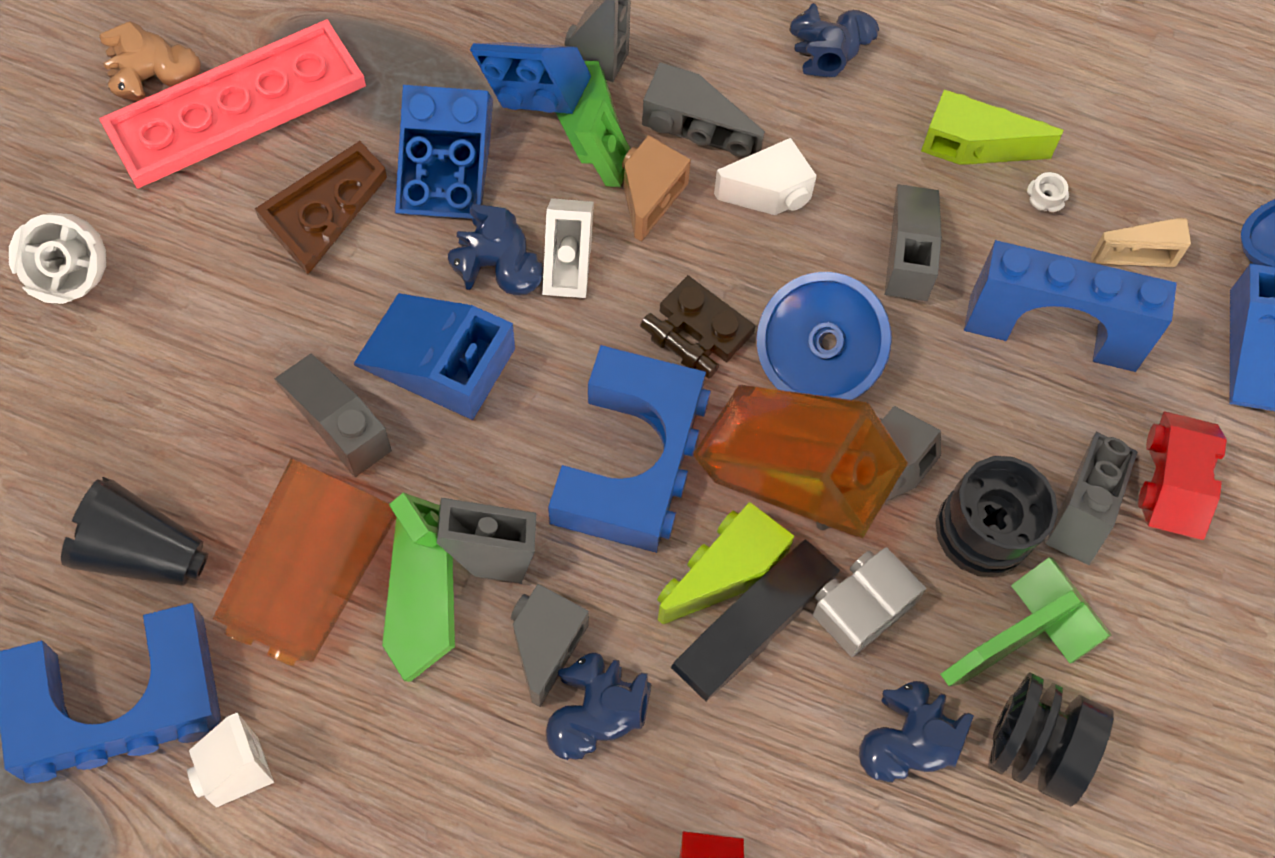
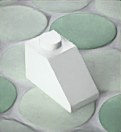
(768, 180)
(567, 247)
(228, 763)

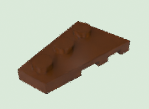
(322, 204)

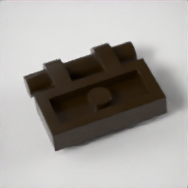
(703, 317)

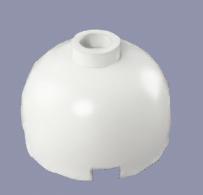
(57, 257)

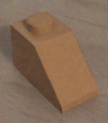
(652, 182)

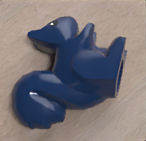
(831, 43)
(498, 244)
(607, 711)
(923, 744)

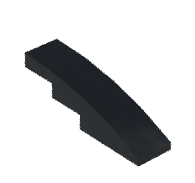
(754, 620)

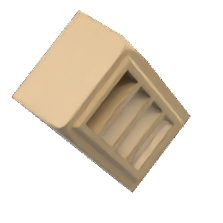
(1144, 245)

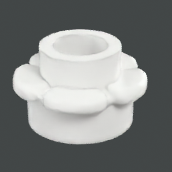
(1050, 184)

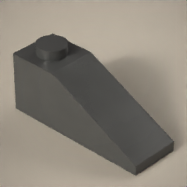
(603, 35)
(335, 414)

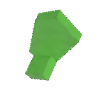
(596, 129)
(420, 590)
(1054, 609)

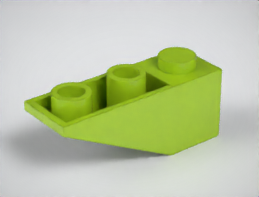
(981, 133)
(738, 558)

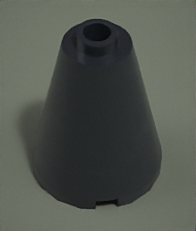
(130, 539)

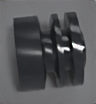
(1011, 500)
(1059, 742)

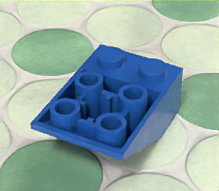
(442, 150)
(1253, 338)
(439, 351)

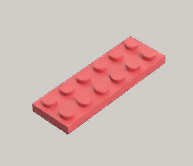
(232, 103)

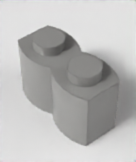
(867, 600)

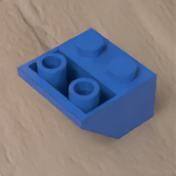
(533, 75)

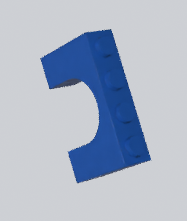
(1130, 305)
(636, 507)
(176, 704)

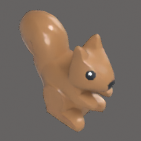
(142, 55)

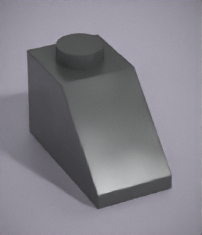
(487, 538)
(546, 636)

